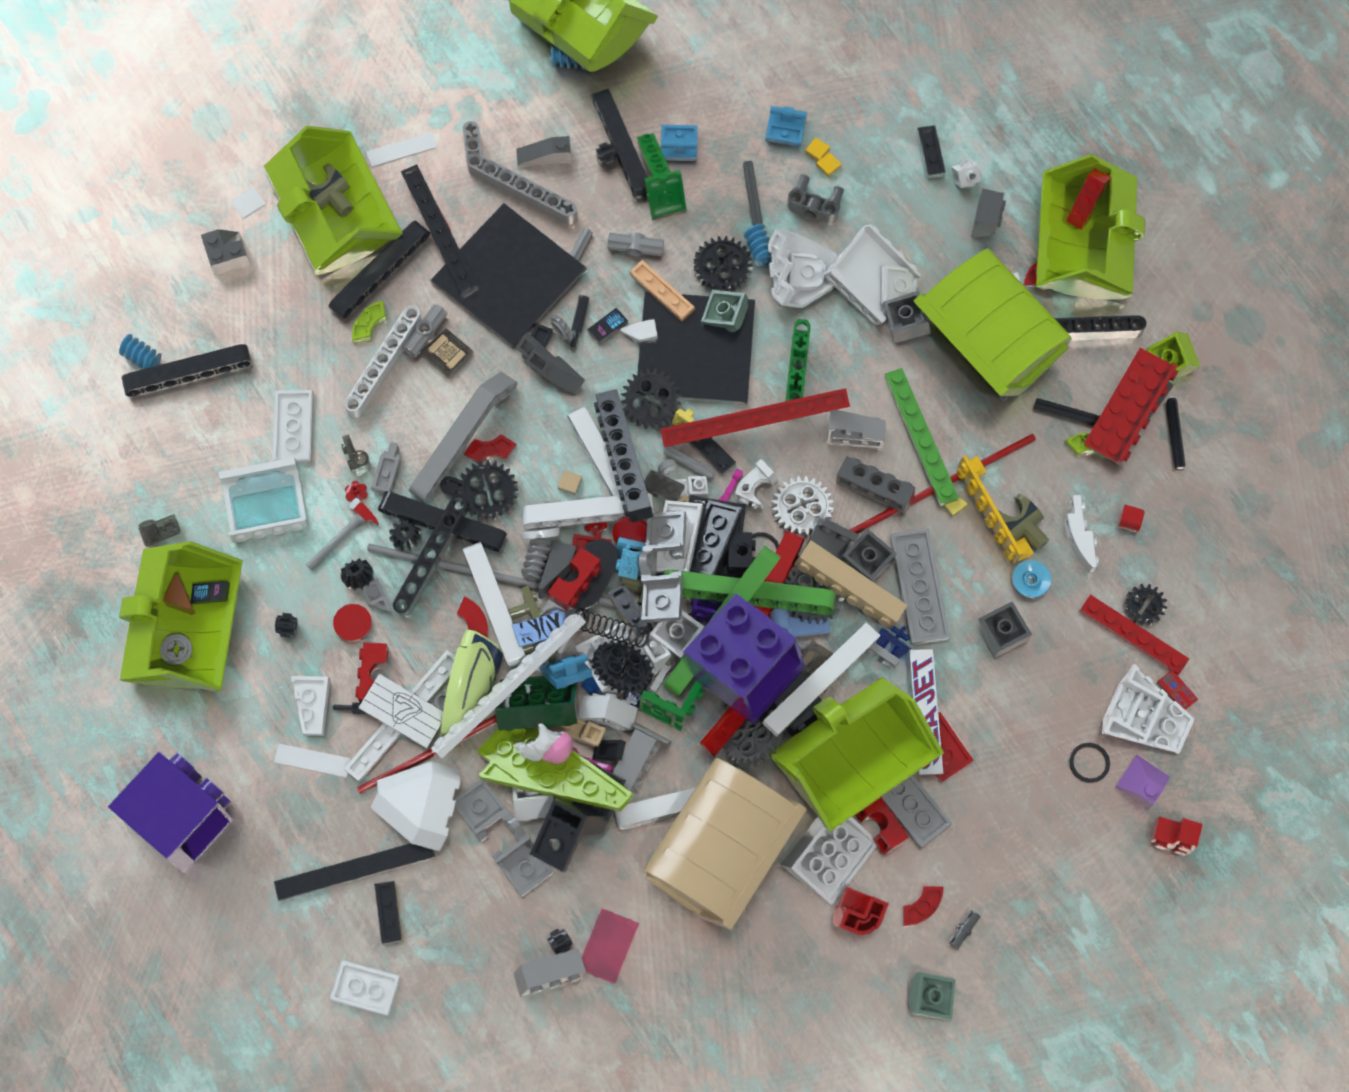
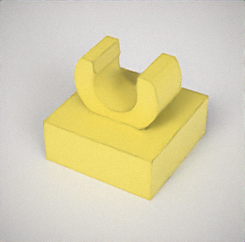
(683, 417)

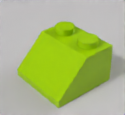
(1179, 350)

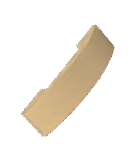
(583, 732)

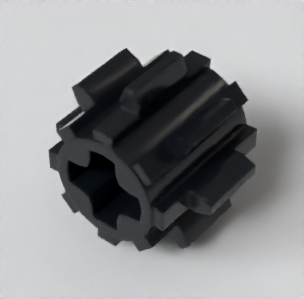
(606, 154)
(286, 625)
(559, 941)

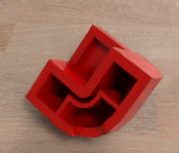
(859, 912)

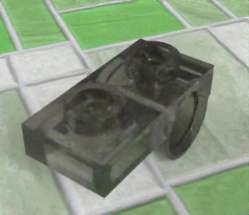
(355, 456)
(663, 486)
(159, 530)

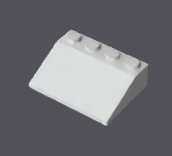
(829, 859)

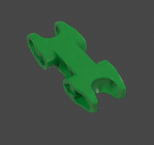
(798, 357)

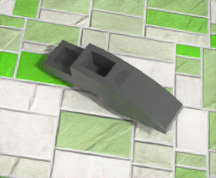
(548, 366)

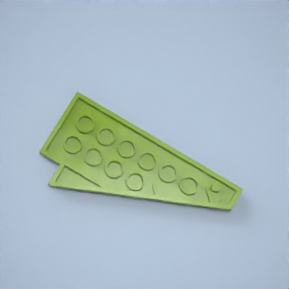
(571, 780)

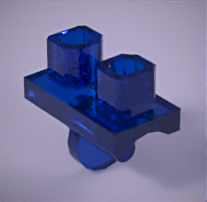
(886, 637)

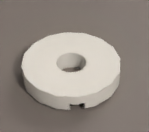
(540, 533)

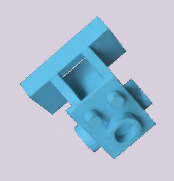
(629, 563)

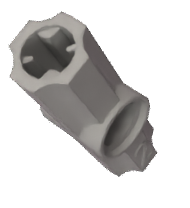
(635, 244)
(418, 339)

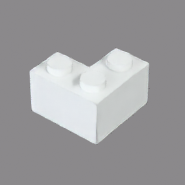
(608, 711)

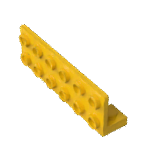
(970, 472)

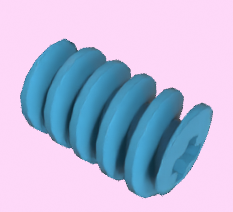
(559, 56)
(758, 244)
(138, 353)

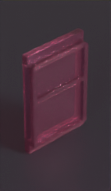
(608, 945)

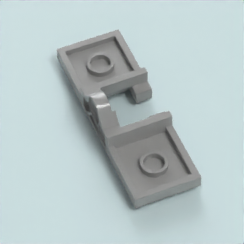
(662, 593)
(483, 808)

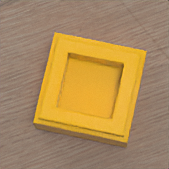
(817, 149)
(828, 164)

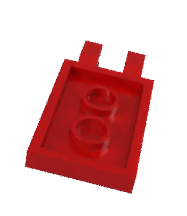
(955, 754)

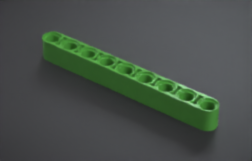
(745, 588)
(767, 595)

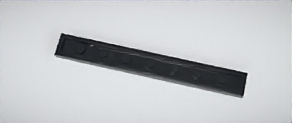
(439, 230)
(351, 870)

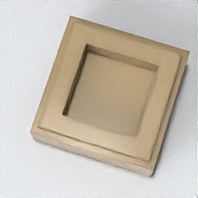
(569, 482)

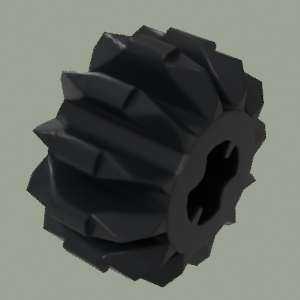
(411, 539)
(357, 574)

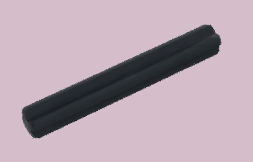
(1066, 411)
(1175, 433)

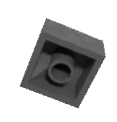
(988, 213)
(225, 250)
(906, 318)
(869, 555)
(1004, 629)

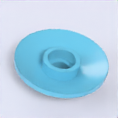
(1035, 571)

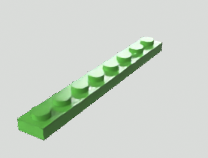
(921, 437)

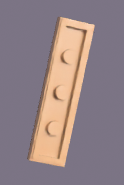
(662, 290)

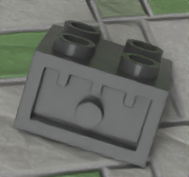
(832, 537)

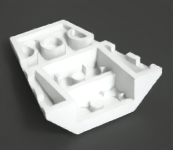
(1146, 714)

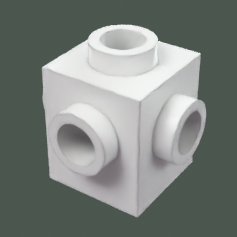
(966, 173)

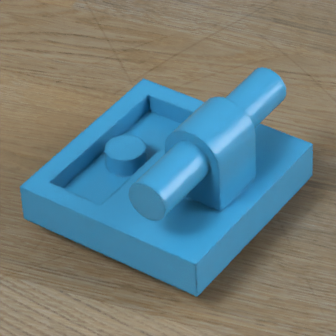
(786, 126)
(679, 142)
(566, 671)

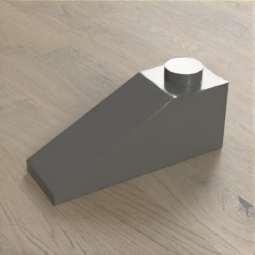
(547, 151)
(557, 566)

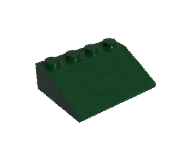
(538, 703)

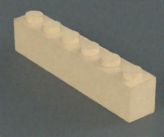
(850, 585)

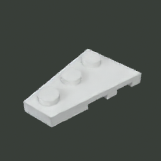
(312, 702)

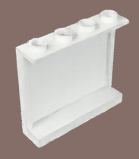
(859, 271)

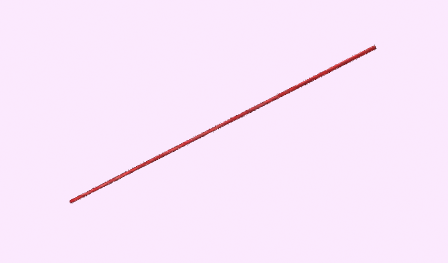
(857, 529)

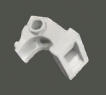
(751, 481)

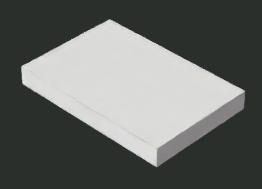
(365, 988)

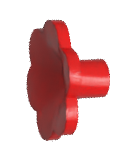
(360, 491)

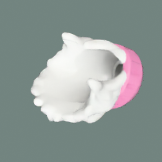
(549, 746)

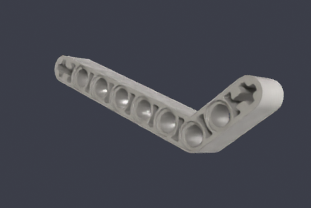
(564, 210)
(460, 434)

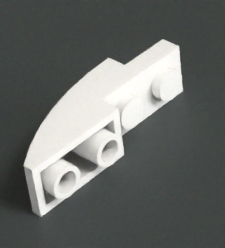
(1080, 539)

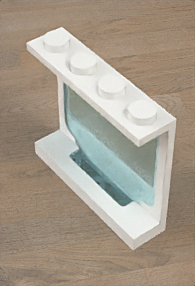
(263, 499)

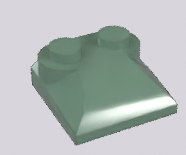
(726, 310)
(932, 996)

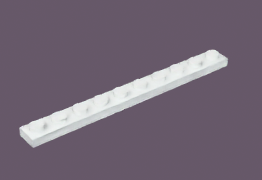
(508, 685)

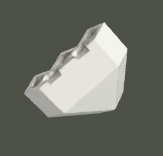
(781, 246)
(419, 802)

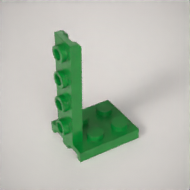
(665, 187)
(667, 711)

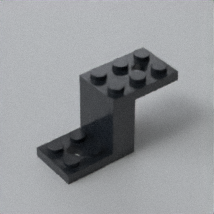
(567, 823)

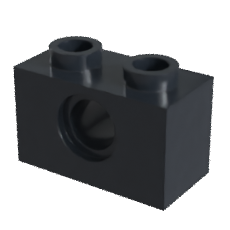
(740, 543)

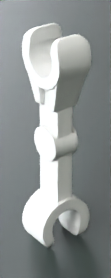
(659, 679)

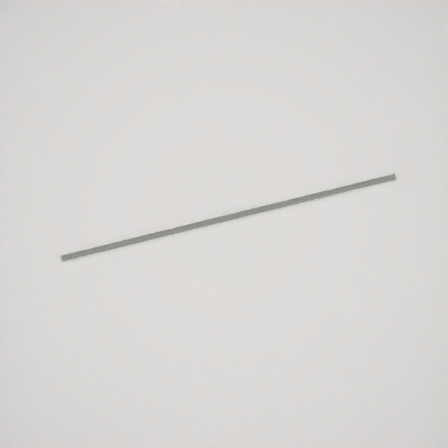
(498, 576)

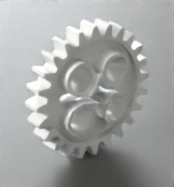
(795, 492)

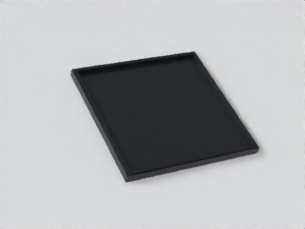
(516, 275)
(700, 357)

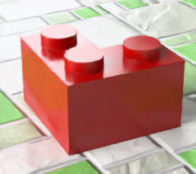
(1178, 836)

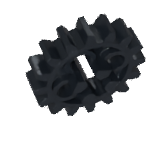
(1143, 594)

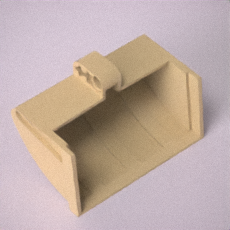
(723, 844)

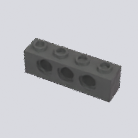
(880, 493)

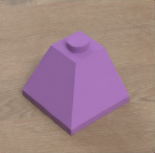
(1143, 782)

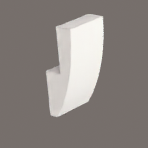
(694, 486)

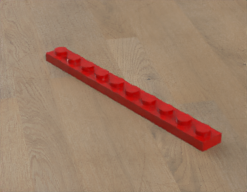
(755, 417)

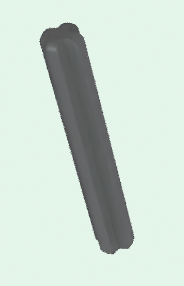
(752, 192)

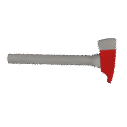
(362, 514)

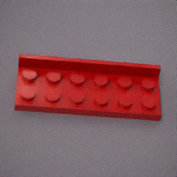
(1131, 406)

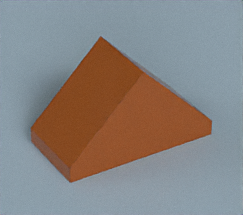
(177, 597)

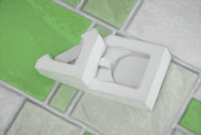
(641, 331)

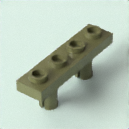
(529, 608)

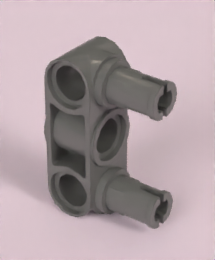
(813, 205)

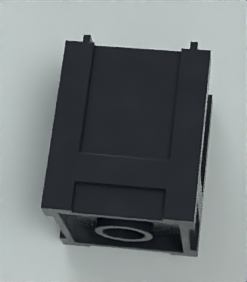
(806, 717)

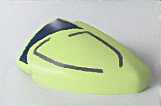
(471, 676)

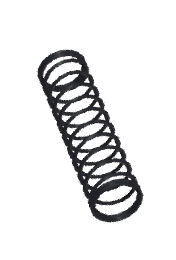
(611, 627)

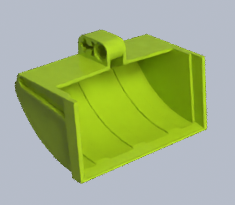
(586, 30)
(323, 234)
(1101, 255)
(995, 323)
(154, 621)
(857, 751)

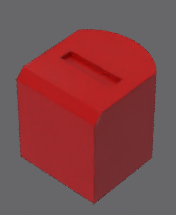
(1131, 518)

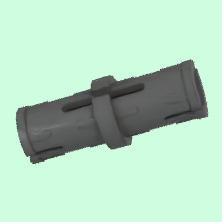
(964, 929)

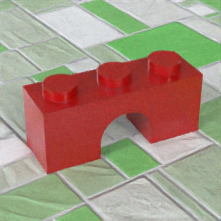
(1087, 198)
(567, 593)
(372, 656)
(891, 832)

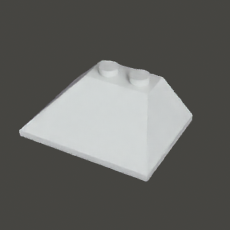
(655, 652)

